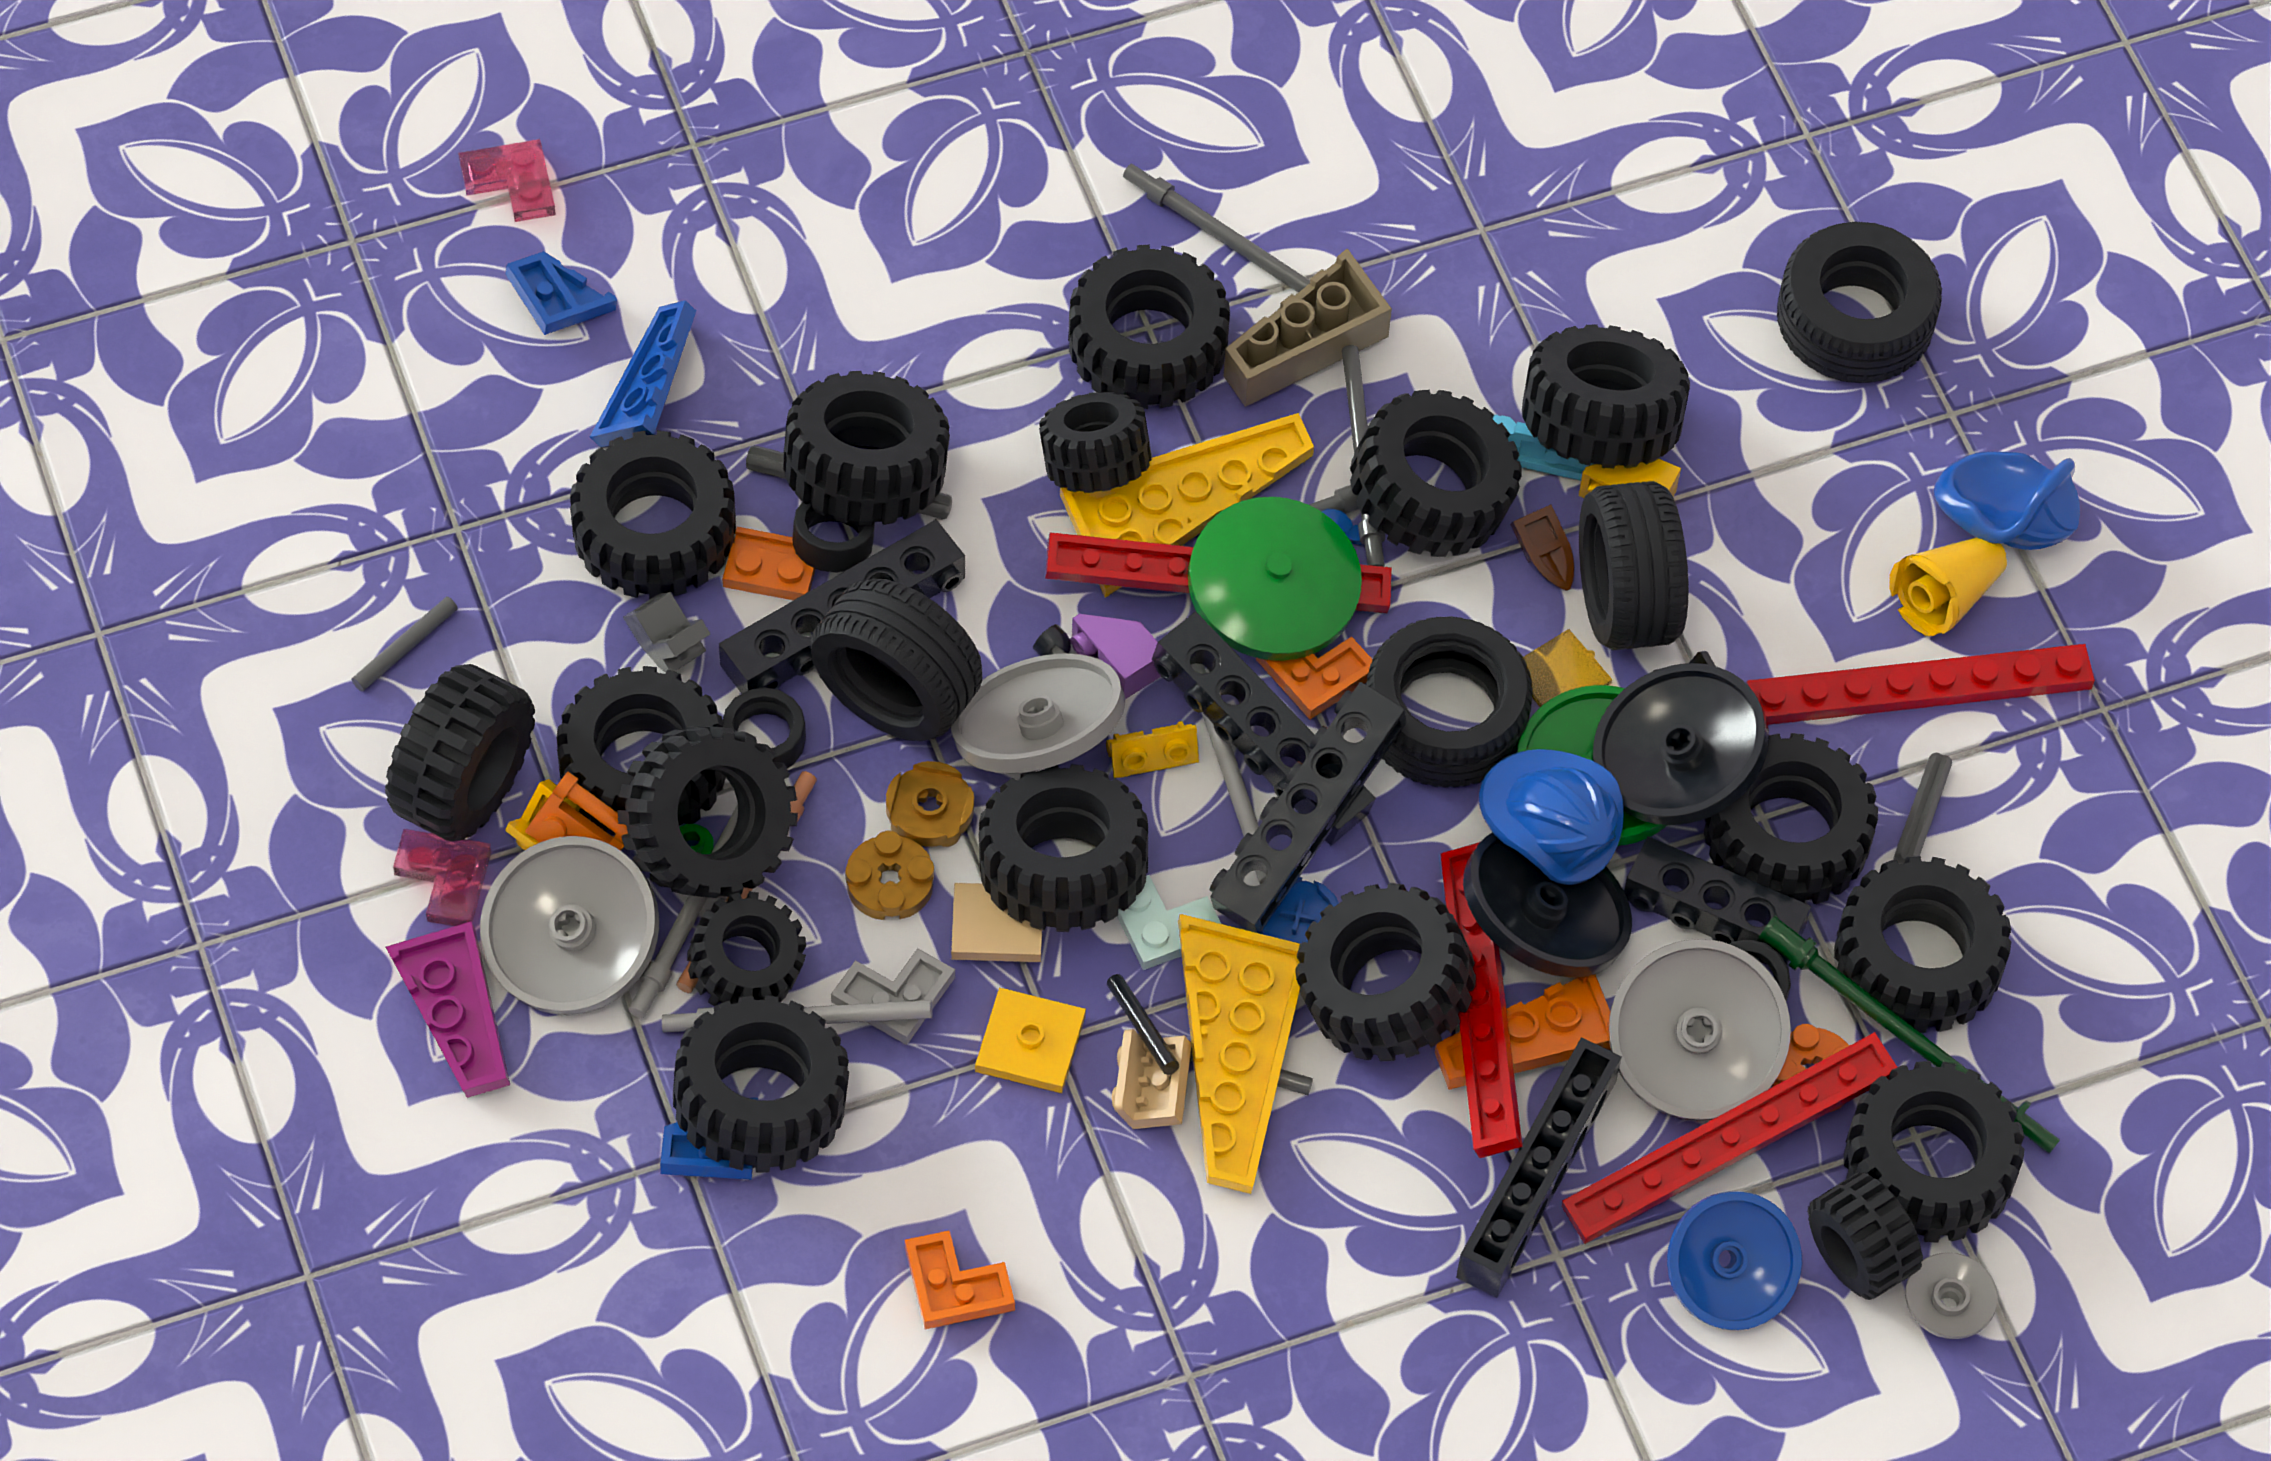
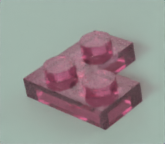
(512, 167)
(454, 868)

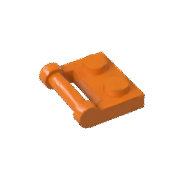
(561, 820)

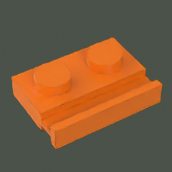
(766, 565)

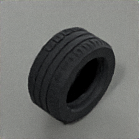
(1633, 565)
(1468, 651)
(896, 659)

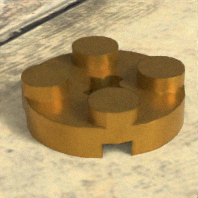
(934, 827)
(890, 899)

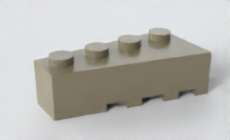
(1308, 331)

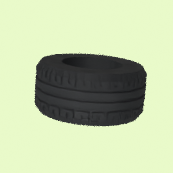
(1867, 258)

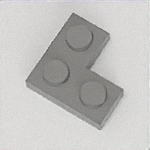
(918, 981)

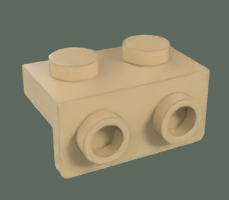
(1143, 1092)

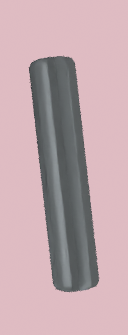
(1923, 807)

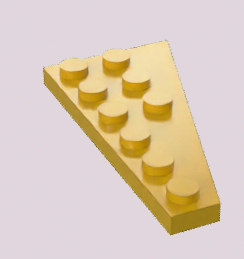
(1191, 486)
(1239, 1022)

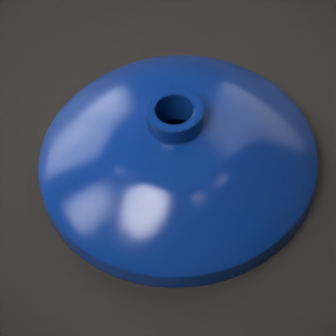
(1761, 1268)

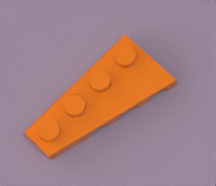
(1542, 1029)

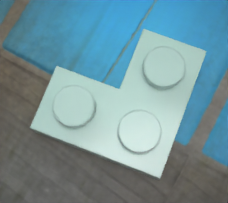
(1155, 930)

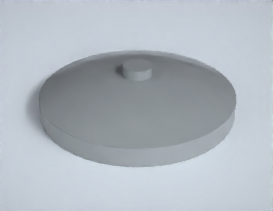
(1039, 713)
(569, 925)
(1699, 1029)

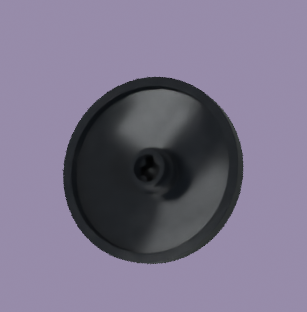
(1682, 743)
(1543, 922)

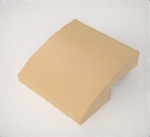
(987, 932)

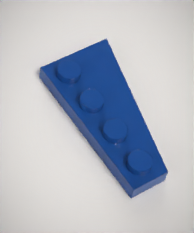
(648, 377)

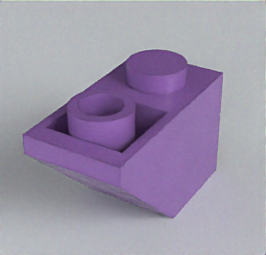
(1119, 643)

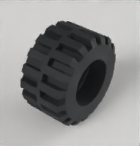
(1095, 442)
(750, 919)
(1865, 1236)

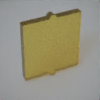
(1563, 666)

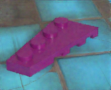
(454, 998)

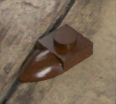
(1546, 546)

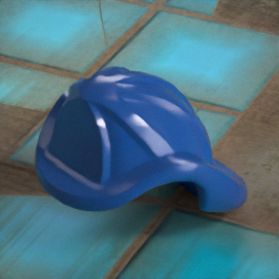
(2010, 499)
(1555, 812)

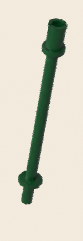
(1805, 955)

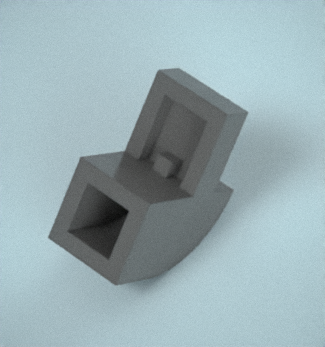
(666, 632)

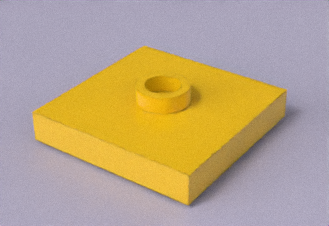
(1030, 1040)

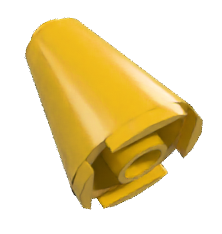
(1945, 583)

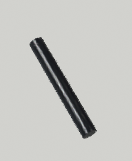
(1143, 1024)

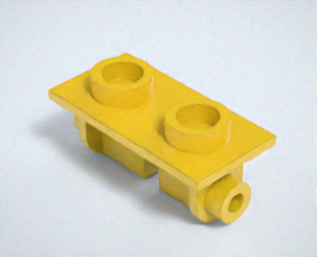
(1161, 750)

